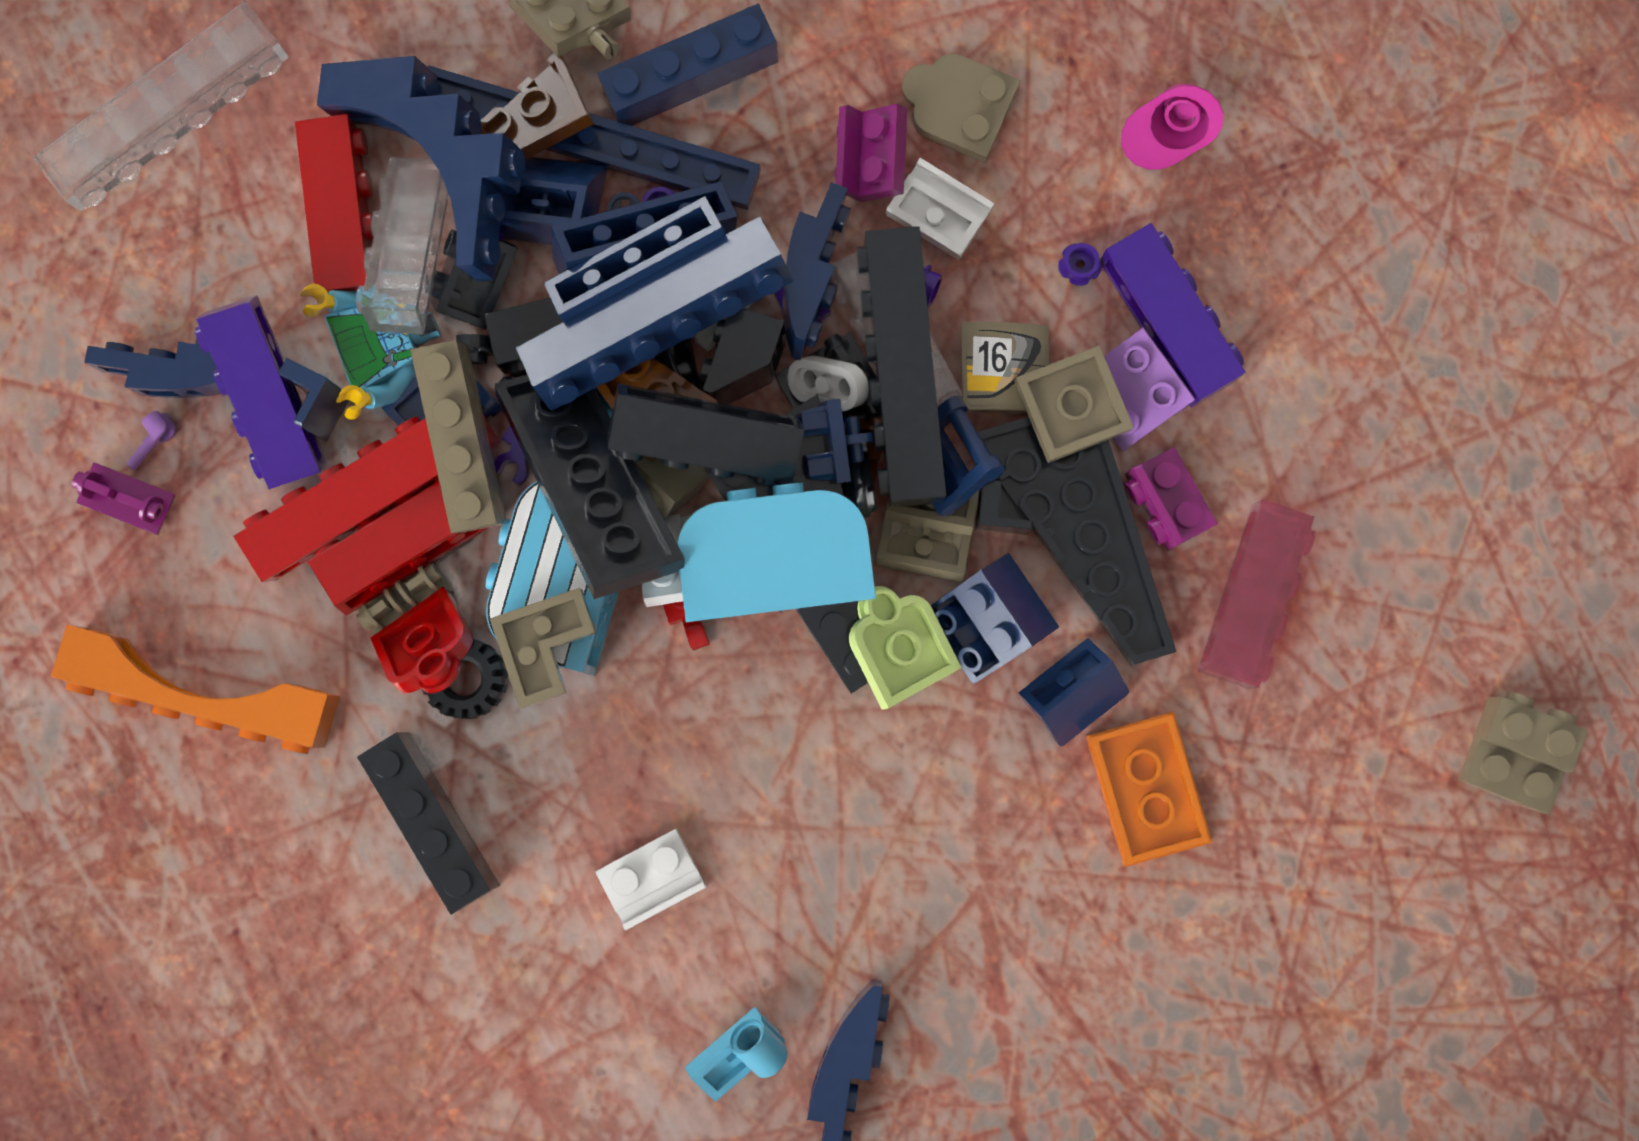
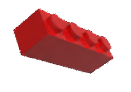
(335, 199)
(387, 549)

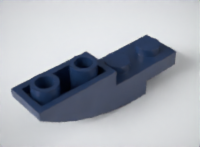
(811, 270)
(161, 371)
(848, 1055)

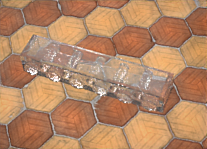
(161, 108)

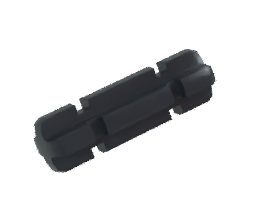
(861, 484)

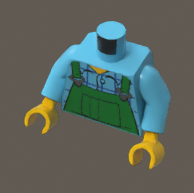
(374, 362)

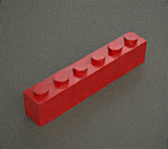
(342, 501)

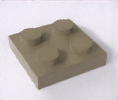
(1073, 404)

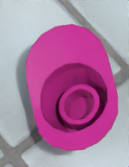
(1171, 126)

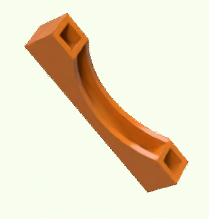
(112, 665)

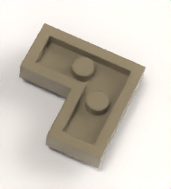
(528, 641)

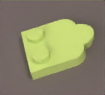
(900, 646)

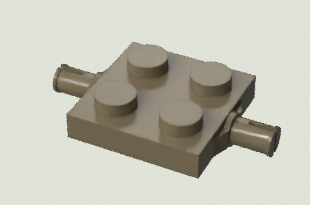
(574, 23)

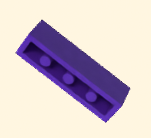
(1172, 314)
(262, 399)

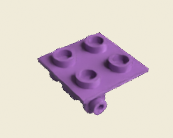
(1146, 385)

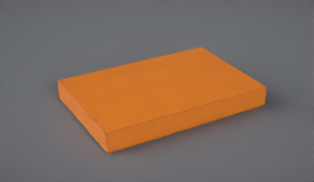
(1148, 789)

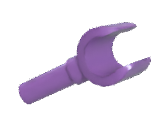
(159, 429)

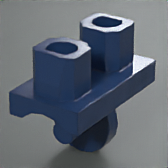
(834, 462)

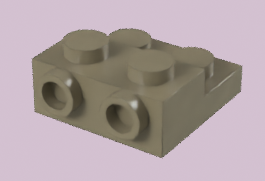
(1522, 752)

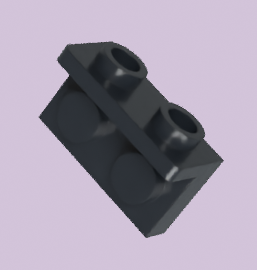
(463, 296)

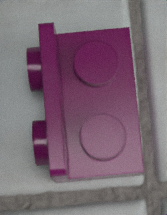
(871, 151)
(1169, 499)

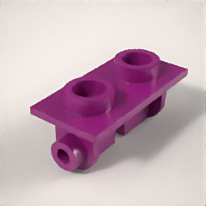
(123, 497)

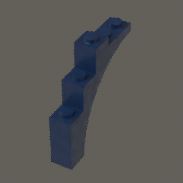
(473, 165)

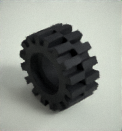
(486, 695)

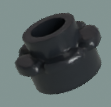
(478, 345)

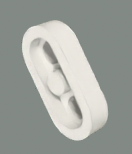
(833, 381)

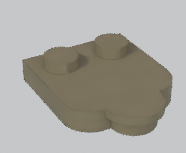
(959, 103)

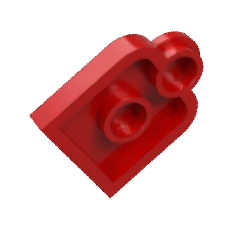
(424, 645)

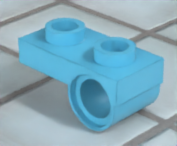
(745, 1047)

